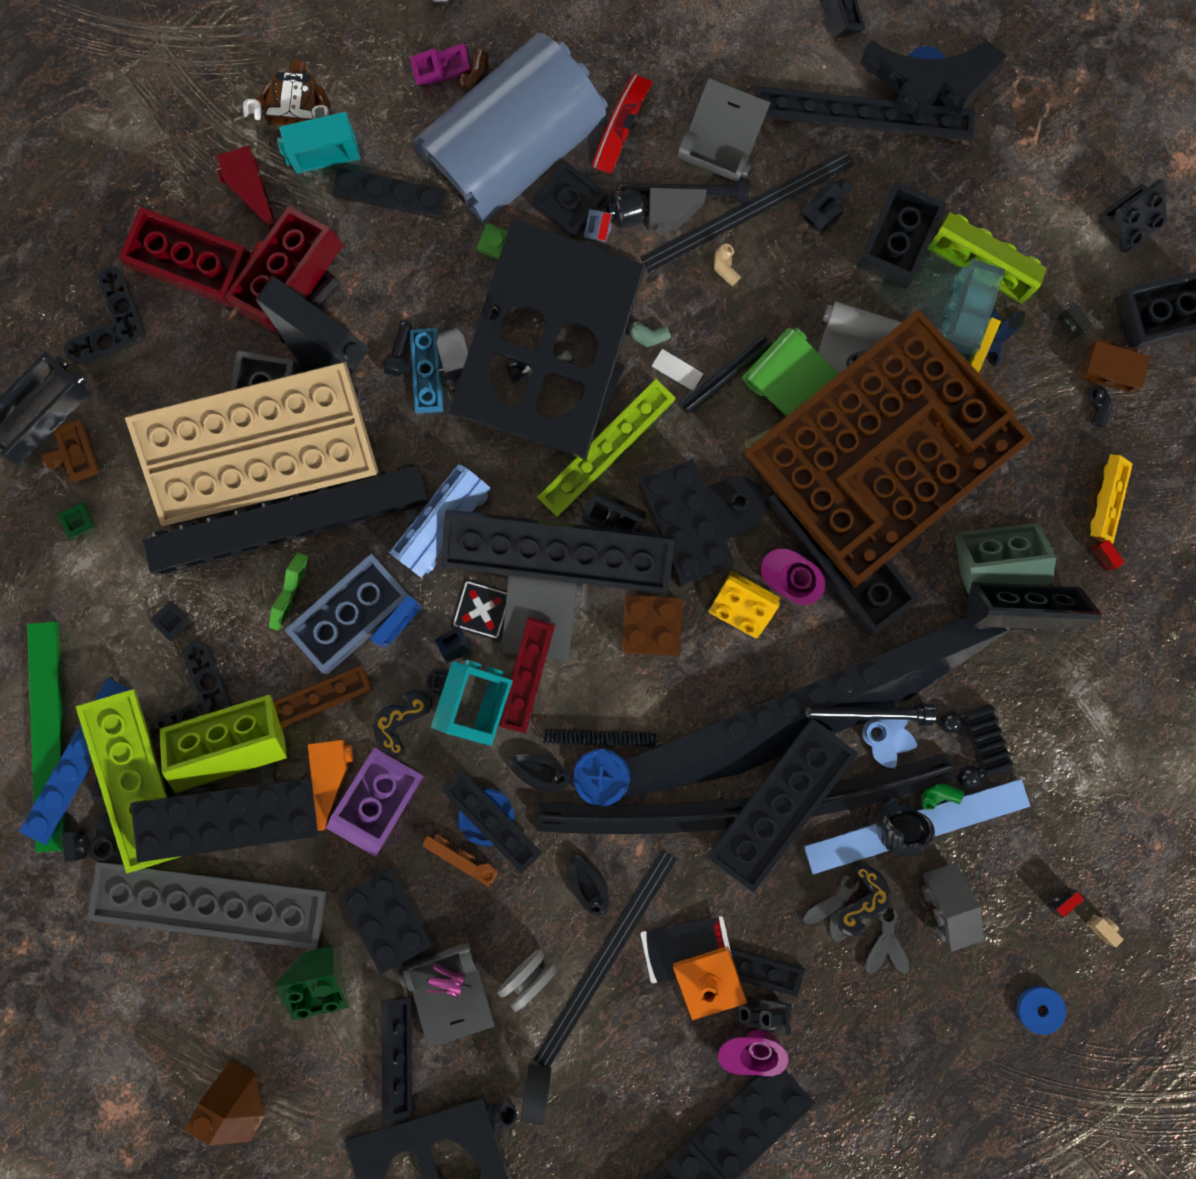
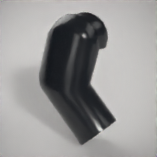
(1102, 403)

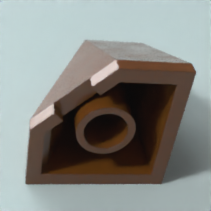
(229, 1109)

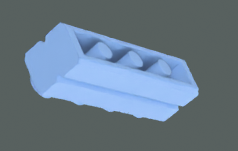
(424, 537)

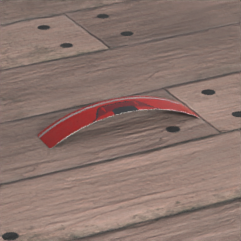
(621, 123)

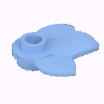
(892, 740)

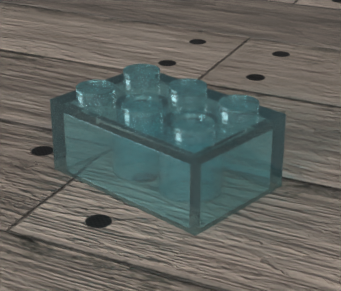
(970, 306)

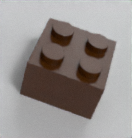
(652, 625)

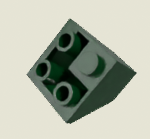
(313, 985)

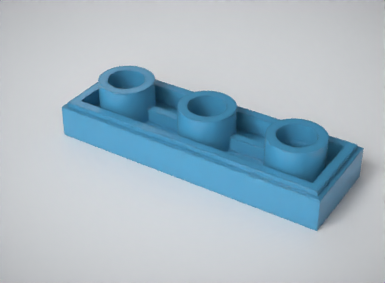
(426, 387)

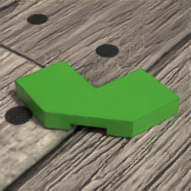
(293, 579)

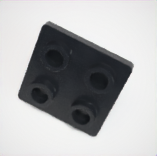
(1136, 215)

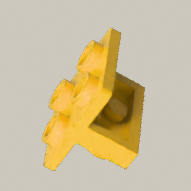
(744, 605)

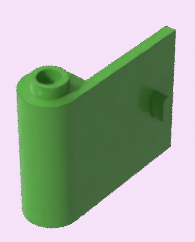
(789, 372)

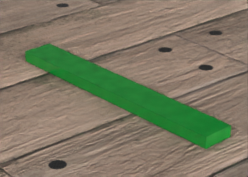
(45, 714)

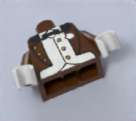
(289, 98)

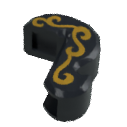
(394, 716)
(870, 907)

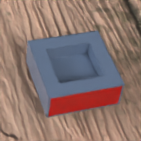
(598, 225)

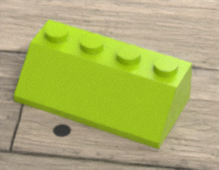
(961, 242)
(221, 744)

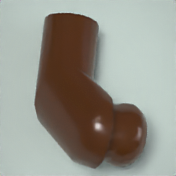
(478, 69)

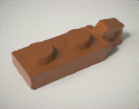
(438, 845)

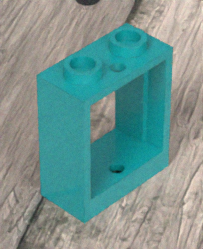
(319, 143)
(490, 709)

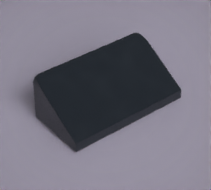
(843, 17)

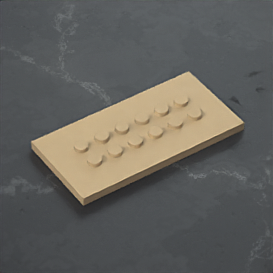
(252, 444)

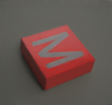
(1107, 555)

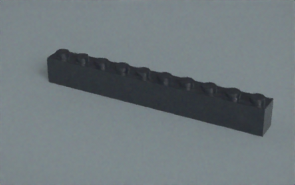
(285, 521)

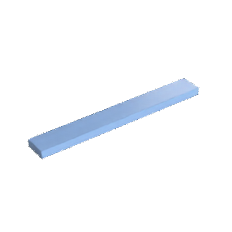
(945, 818)

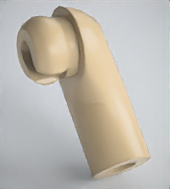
(723, 263)

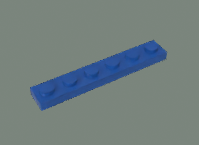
(64, 780)

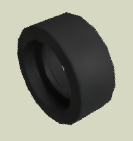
(535, 1094)

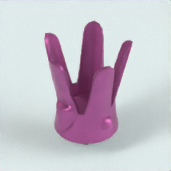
(453, 986)

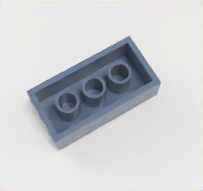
(347, 614)

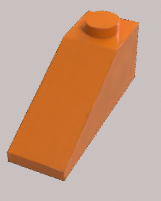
(328, 773)

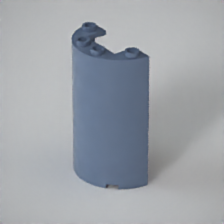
(513, 125)

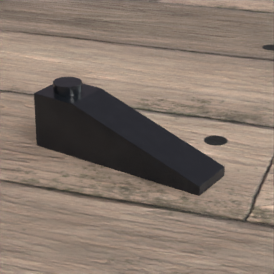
(307, 330)

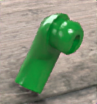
(938, 793)

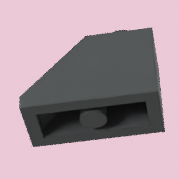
(673, 207)

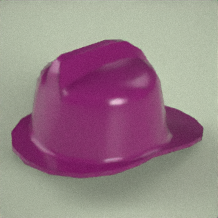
(793, 576)
(754, 1054)

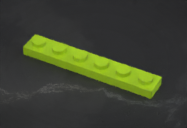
(606, 448)

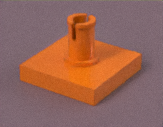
(710, 983)

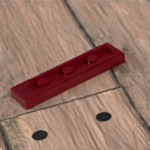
(527, 674)

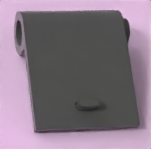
(724, 131)
(545, 601)
(436, 1011)

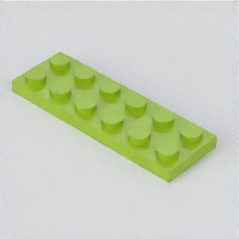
(122, 764)

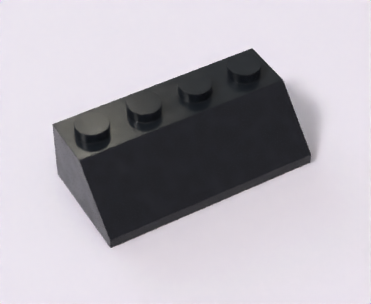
(1030, 607)

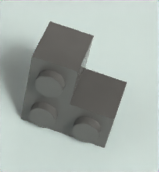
(955, 907)

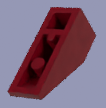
(244, 179)

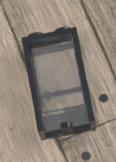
(38, 405)

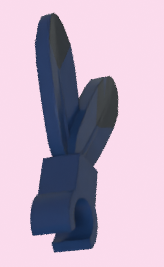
(1004, 331)

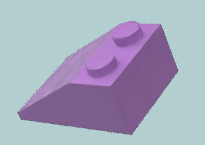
(374, 802)

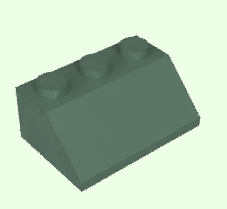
(1005, 556)

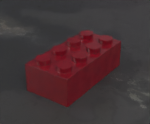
(294, 253)
(183, 255)

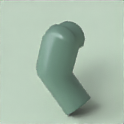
(646, 336)

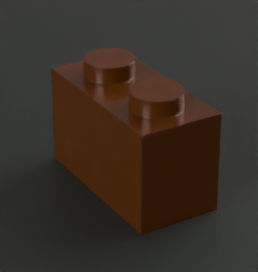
(1115, 366)

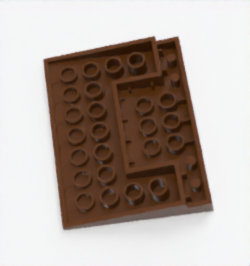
(888, 447)

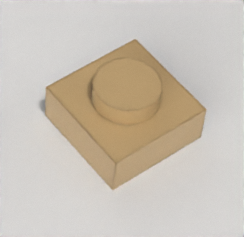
(1105, 929)

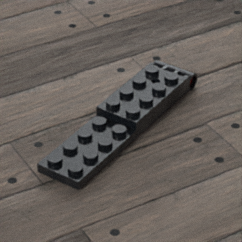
(739, 1130)

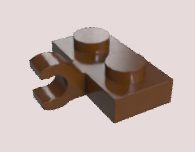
(73, 451)

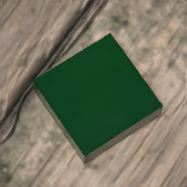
(76, 520)

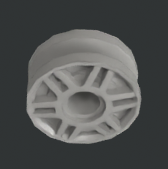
(527, 980)

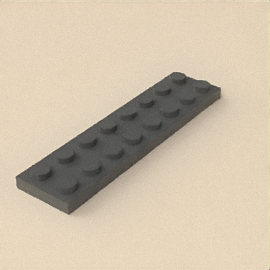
(208, 905)

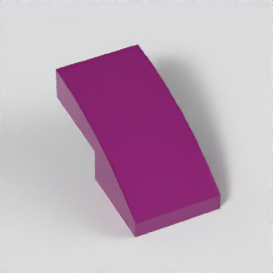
(440, 66)

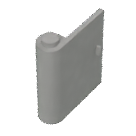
(851, 331)

